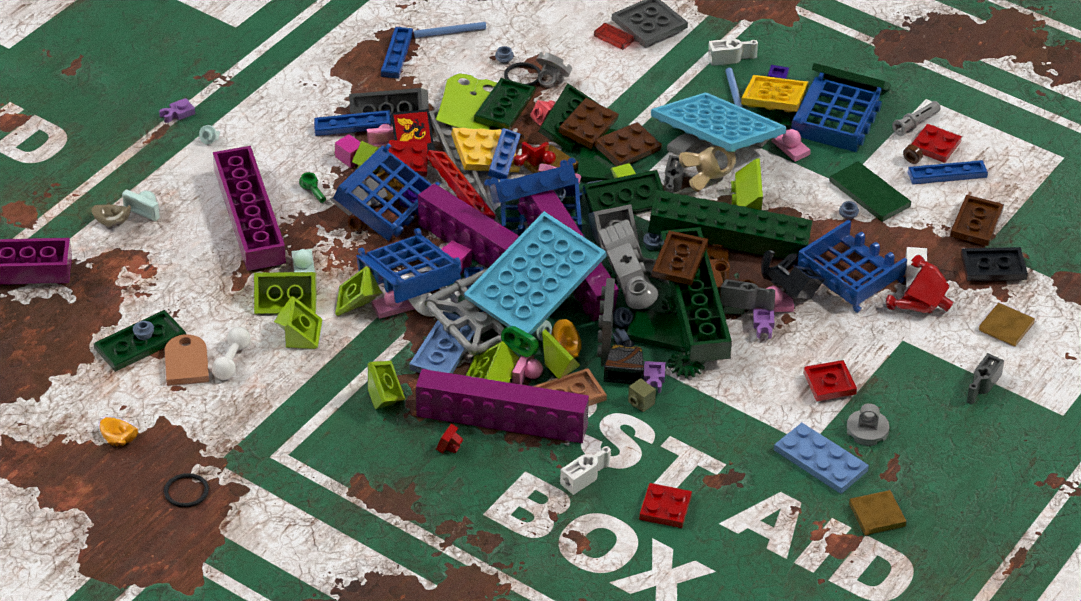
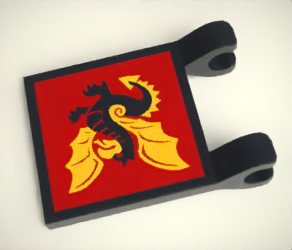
(413, 127)

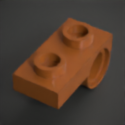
(721, 272)

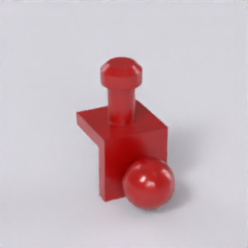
(535, 155)

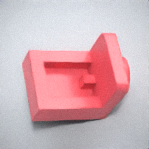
(541, 111)

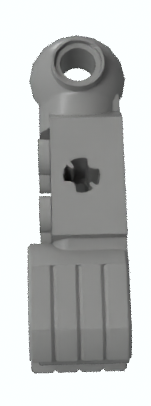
(628, 265)

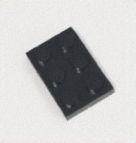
(994, 264)

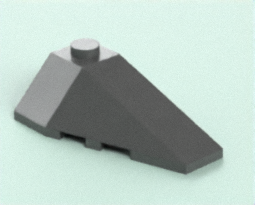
(391, 100)

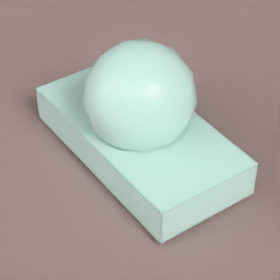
(142, 203)
(303, 260)

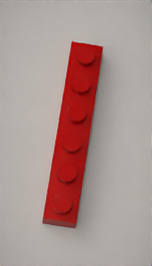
(458, 182)

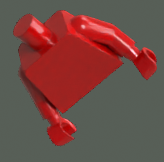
(925, 291)

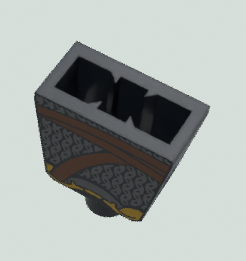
(624, 364)

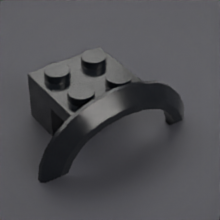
(799, 283)

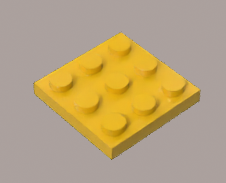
(774, 93)
(477, 148)

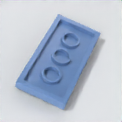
(440, 349)
(821, 457)

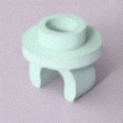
(208, 134)
(538, 333)

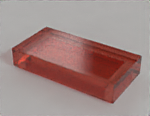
(614, 36)

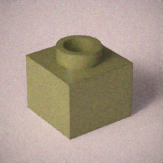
(641, 395)

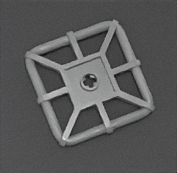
(469, 314)

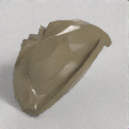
(111, 214)

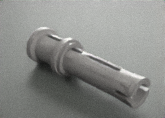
(911, 120)

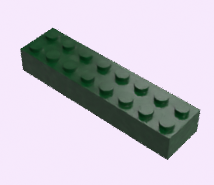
(730, 224)
(701, 311)

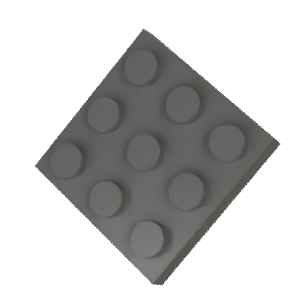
(649, 21)
(606, 320)

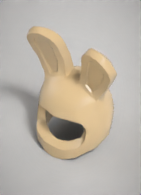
(706, 166)

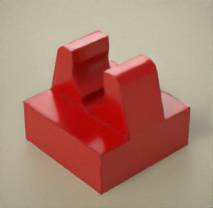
(450, 440)

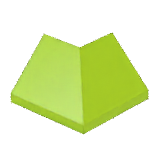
(357, 291)
(300, 325)
(556, 356)
(383, 384)

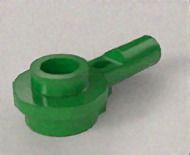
(310, 182)

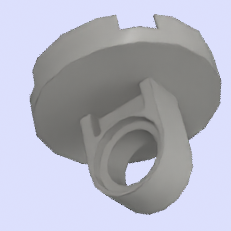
(552, 66)
(868, 425)

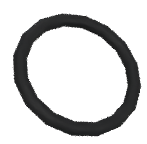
(523, 64)
(186, 475)

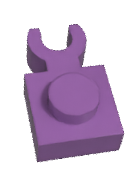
(179, 110)
(763, 321)
(654, 374)

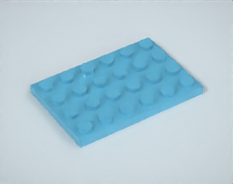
(718, 121)
(535, 274)

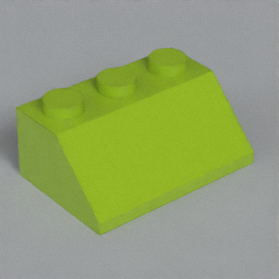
(748, 186)
(276, 288)
(494, 363)

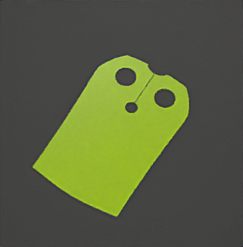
(459, 105)

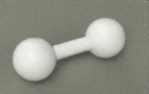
(224, 367)

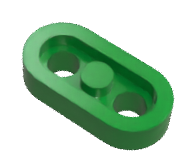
(521, 341)

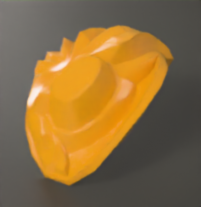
(567, 336)
(117, 431)

